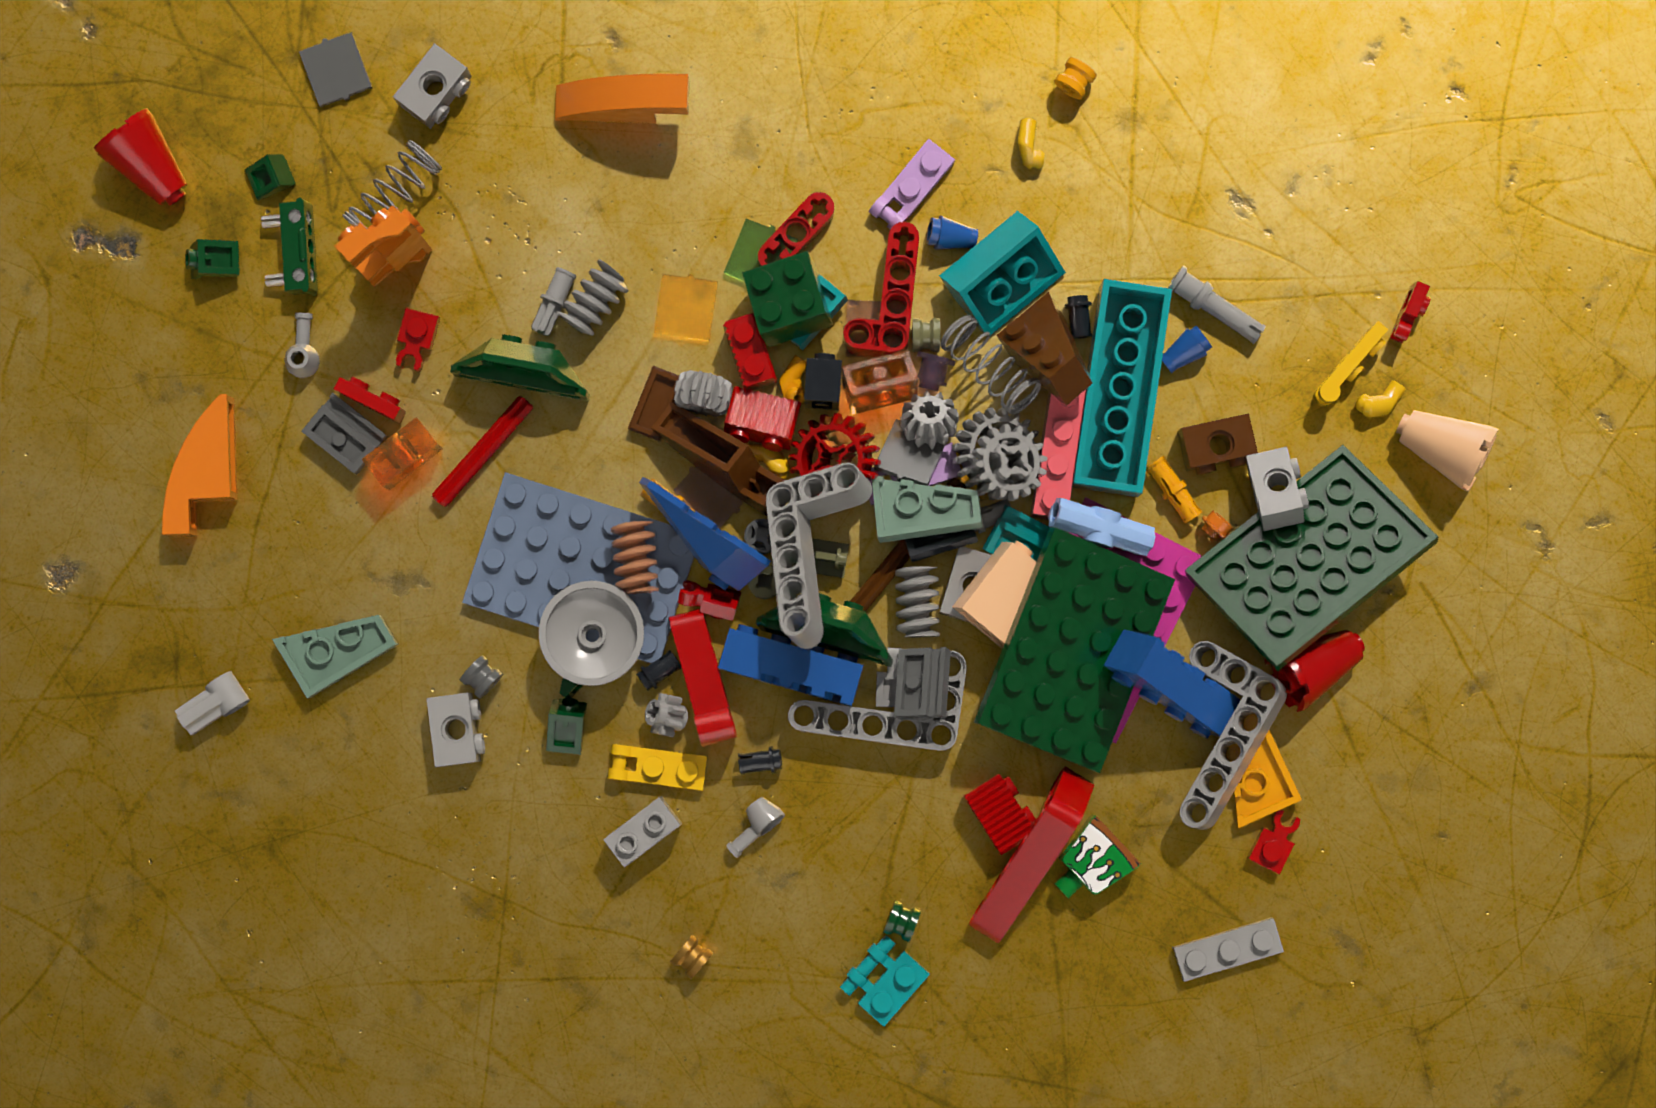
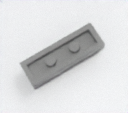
(1228, 949)

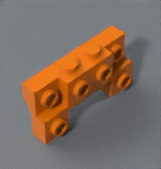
(384, 245)

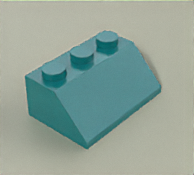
(1003, 273)

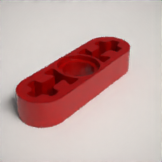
(806, 209)

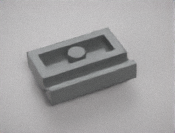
(344, 433)
(922, 683)

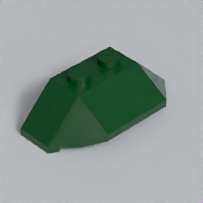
(521, 367)
(845, 630)

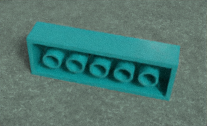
(1125, 380)

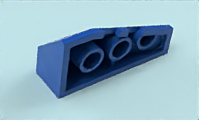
(716, 550)

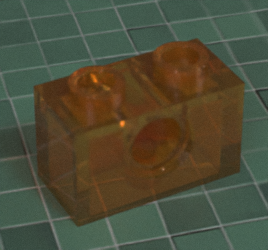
(879, 382)
(402, 453)

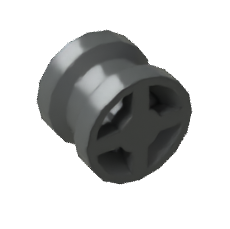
(758, 532)
(481, 677)

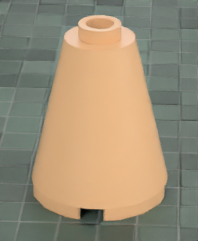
(1448, 444)

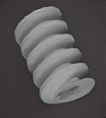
(594, 298)
(917, 602)

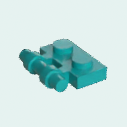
(893, 986)

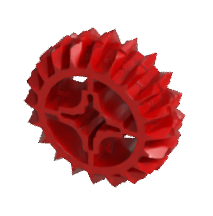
(818, 438)

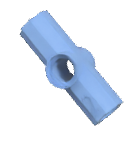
(1101, 526)

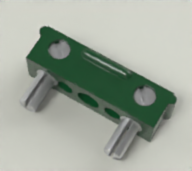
(298, 247)

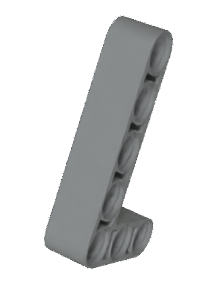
(798, 547)
(889, 723)
(1233, 733)

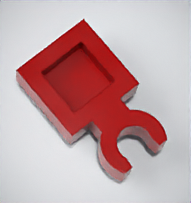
(1414, 305)
(418, 333)
(712, 600)
(1271, 847)

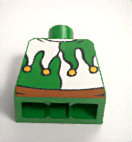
(1094, 859)

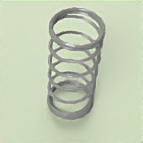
(433, 167)
(971, 326)

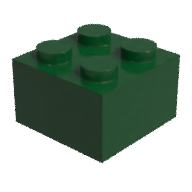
(787, 299)

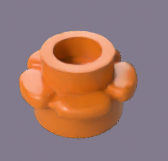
(1216, 526)

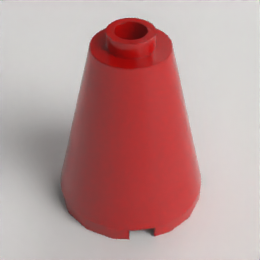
(144, 158)
(1319, 667)

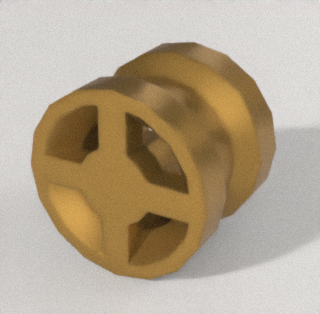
(691, 957)

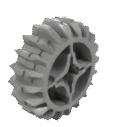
(978, 427)

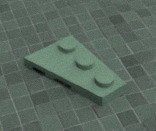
(918, 510)
(333, 652)

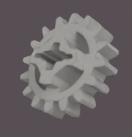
(1018, 453)

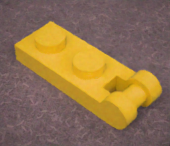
(1350, 365)
(659, 767)

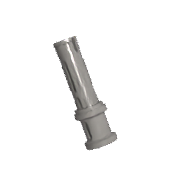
(1201, 296)

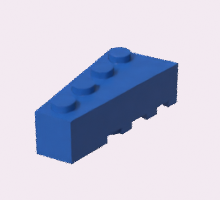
(791, 666)
(1166, 679)

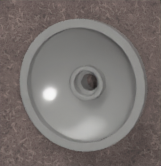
(585, 608)

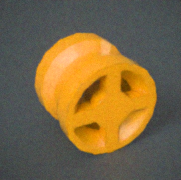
(1075, 78)

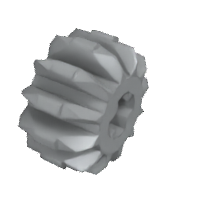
(703, 393)
(929, 419)

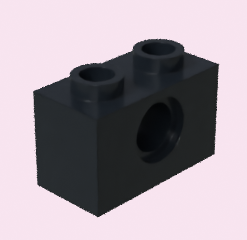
(823, 382)

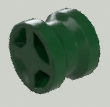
(902, 921)

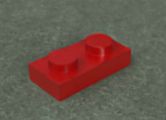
(358, 392)

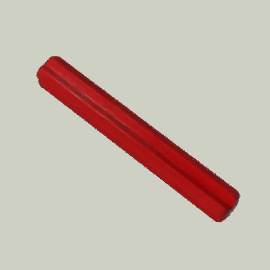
(482, 451)

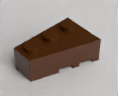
(1047, 349)

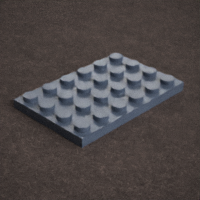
(553, 539)

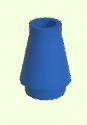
(950, 234)
(1186, 349)

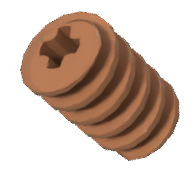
(634, 557)

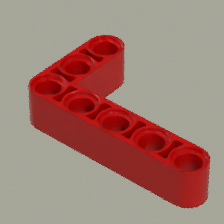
(1034, 855)

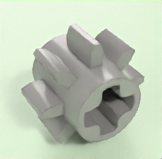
(666, 715)

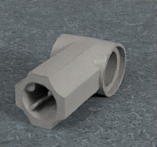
(219, 699)

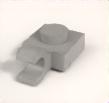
(887, 682)

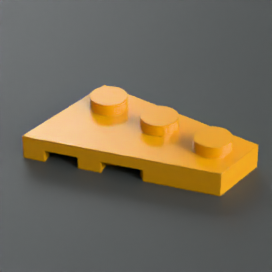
(1265, 783)

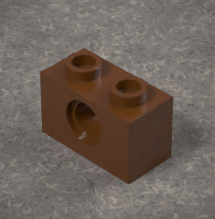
(1234, 431)

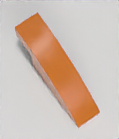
(623, 98)
(203, 469)

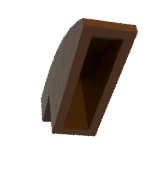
(717, 455)

